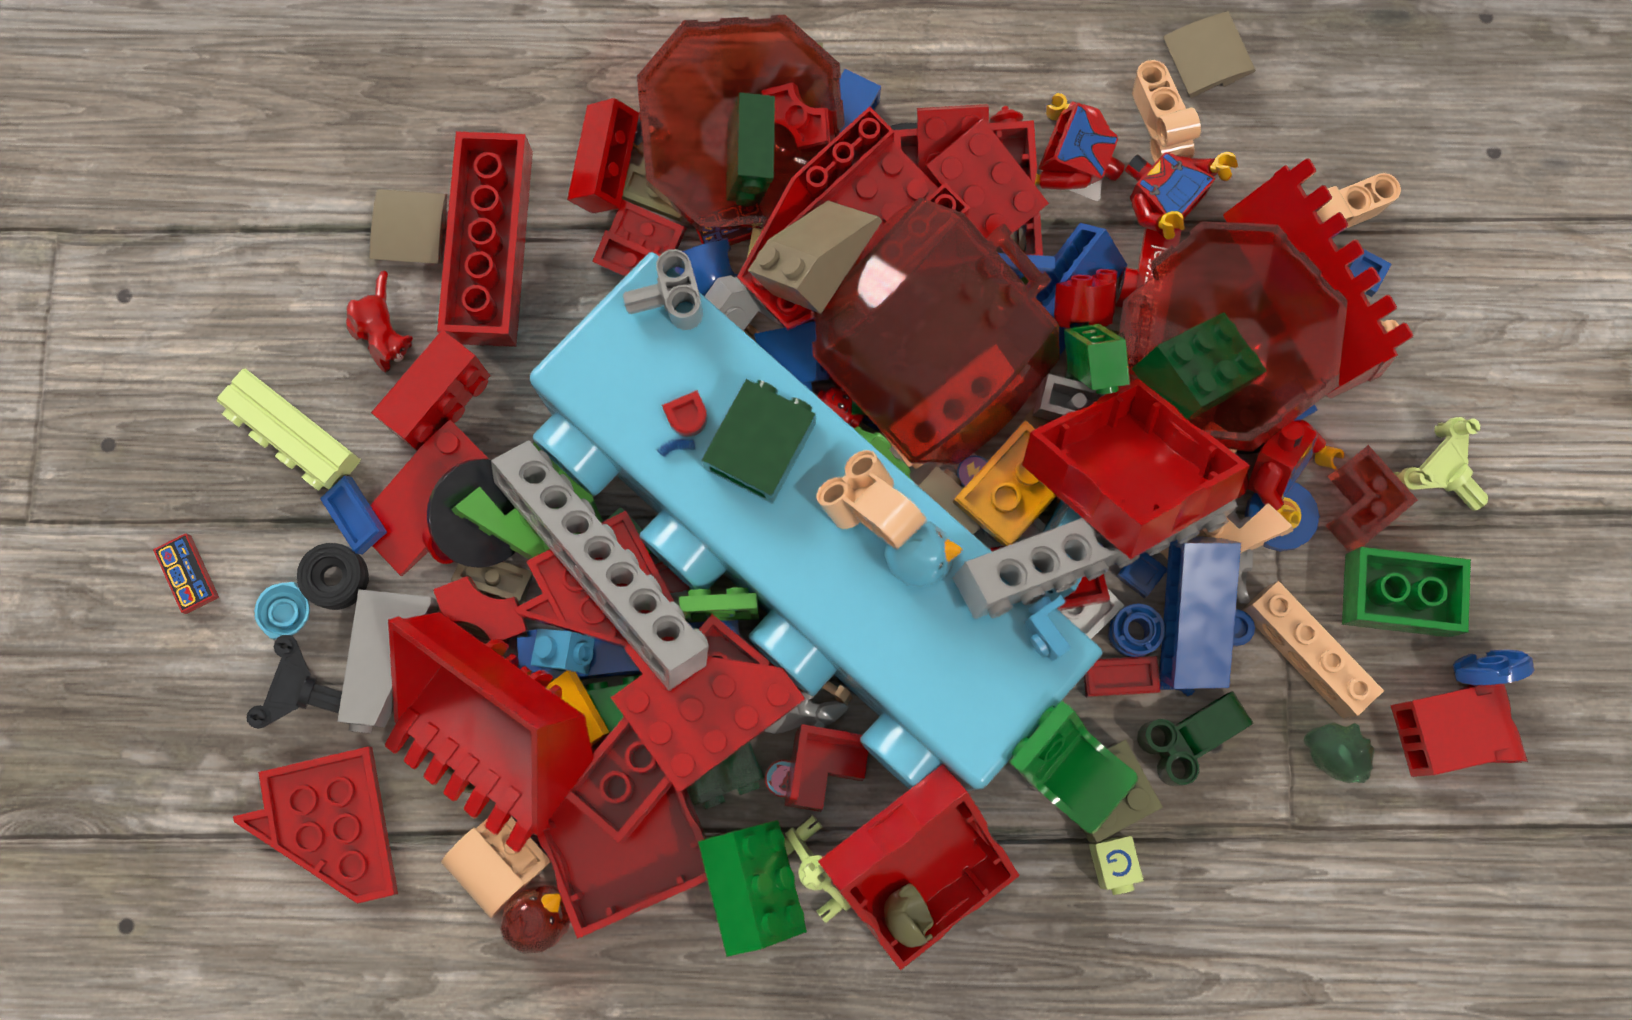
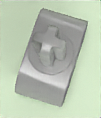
(669, 292)

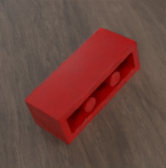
(603, 156)

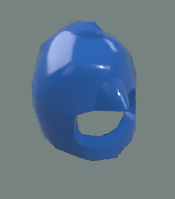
(709, 263)

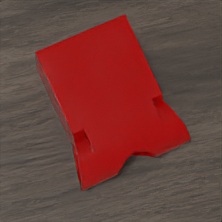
(1458, 730)

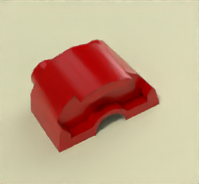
(1086, 299)

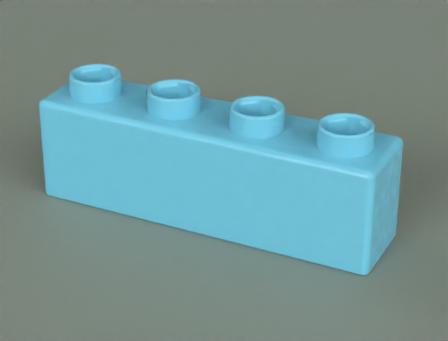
(913, 654)

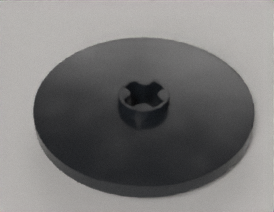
(459, 537)

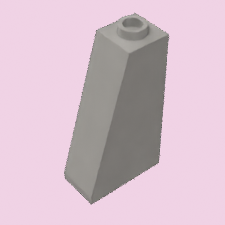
(368, 678)

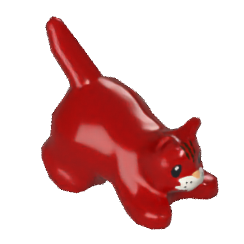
(370, 321)

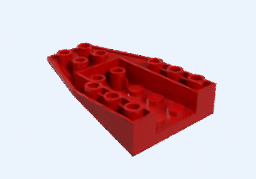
(855, 170)

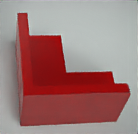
(821, 754)

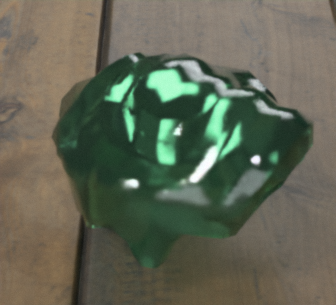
(1341, 752)

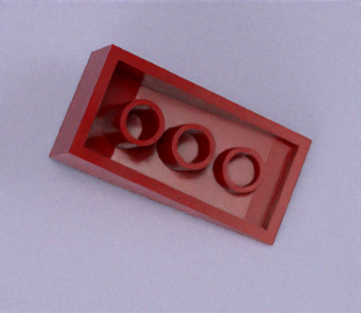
(405, 499)

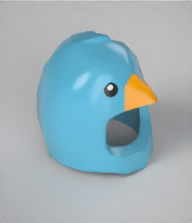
(923, 557)

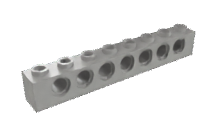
(987, 594)
(668, 660)

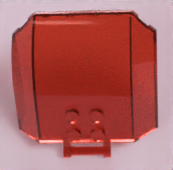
(938, 333)

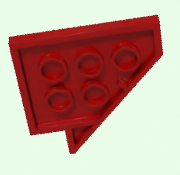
(569, 605)
(704, 715)
(329, 822)

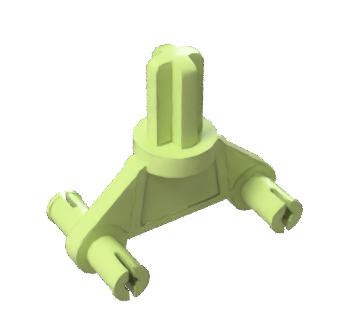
(1449, 464)
(810, 870)

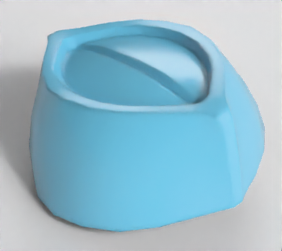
(281, 610)

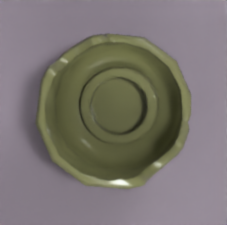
(907, 916)

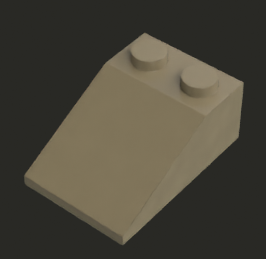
(814, 254)

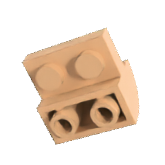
(491, 868)

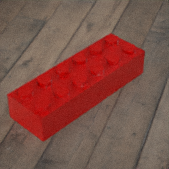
(485, 238)
(623, 776)

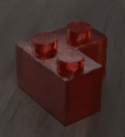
(1374, 496)

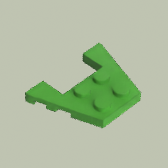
(511, 527)

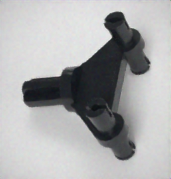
(292, 687)

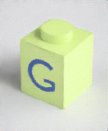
(1116, 864)

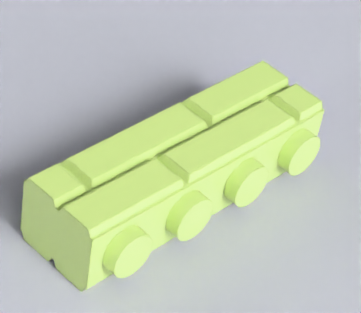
(287, 429)

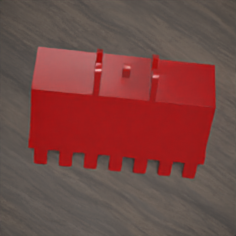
(1283, 202)
(484, 723)

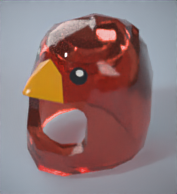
(533, 920)

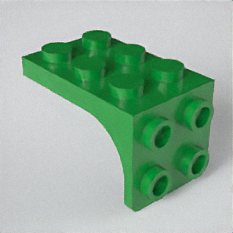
(1073, 768)

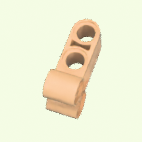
(1163, 112)
(1362, 199)
(869, 498)

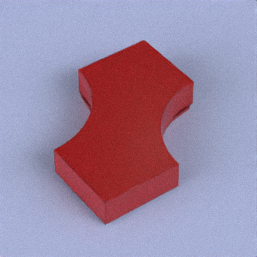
(810, 126)
(466, 603)

